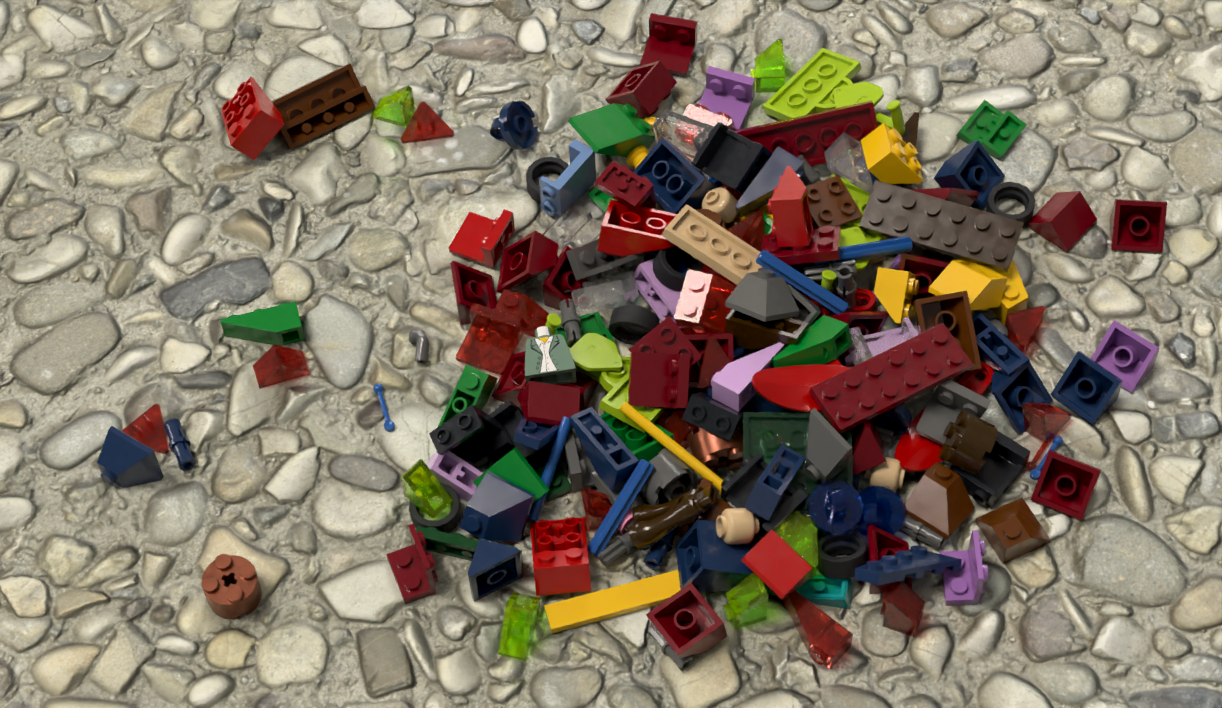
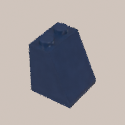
(710, 561)

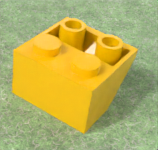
(891, 157)
(982, 284)
(896, 291)

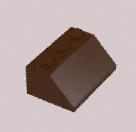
(955, 314)

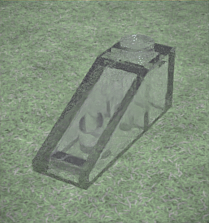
(848, 161)

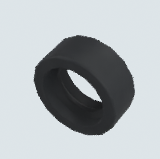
(540, 167)
(1013, 191)
(667, 275)
(632, 323)
(445, 524)
(841, 544)

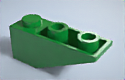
(270, 326)
(818, 345)
(472, 388)

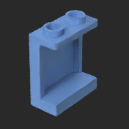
(572, 183)

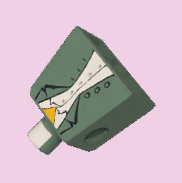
(548, 359)

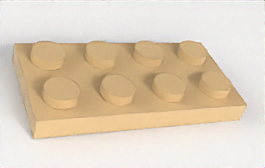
(712, 244)

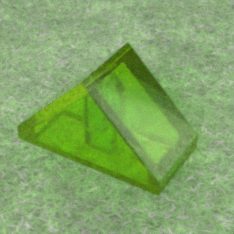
(396, 107)
(424, 489)

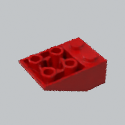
(251, 119)
(791, 211)
(560, 556)

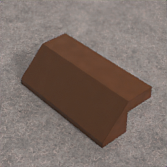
(322, 105)

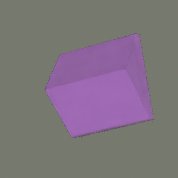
(1126, 355)

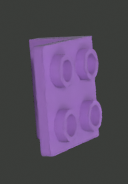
(728, 94)
(967, 584)

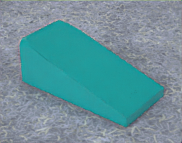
(828, 591)

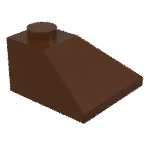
(940, 501)
(1012, 530)

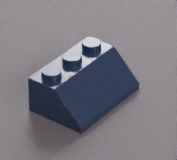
(674, 178)

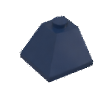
(971, 170)
(1016, 390)
(127, 461)
(497, 510)

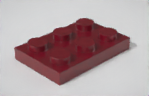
(823, 247)

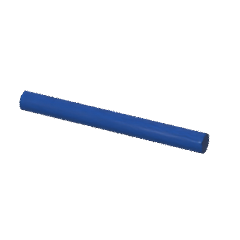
(551, 465)

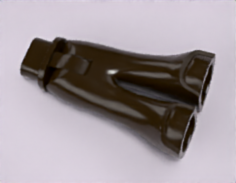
(657, 521)

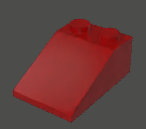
(633, 232)

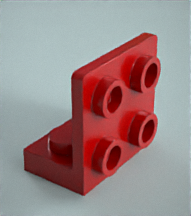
(483, 238)

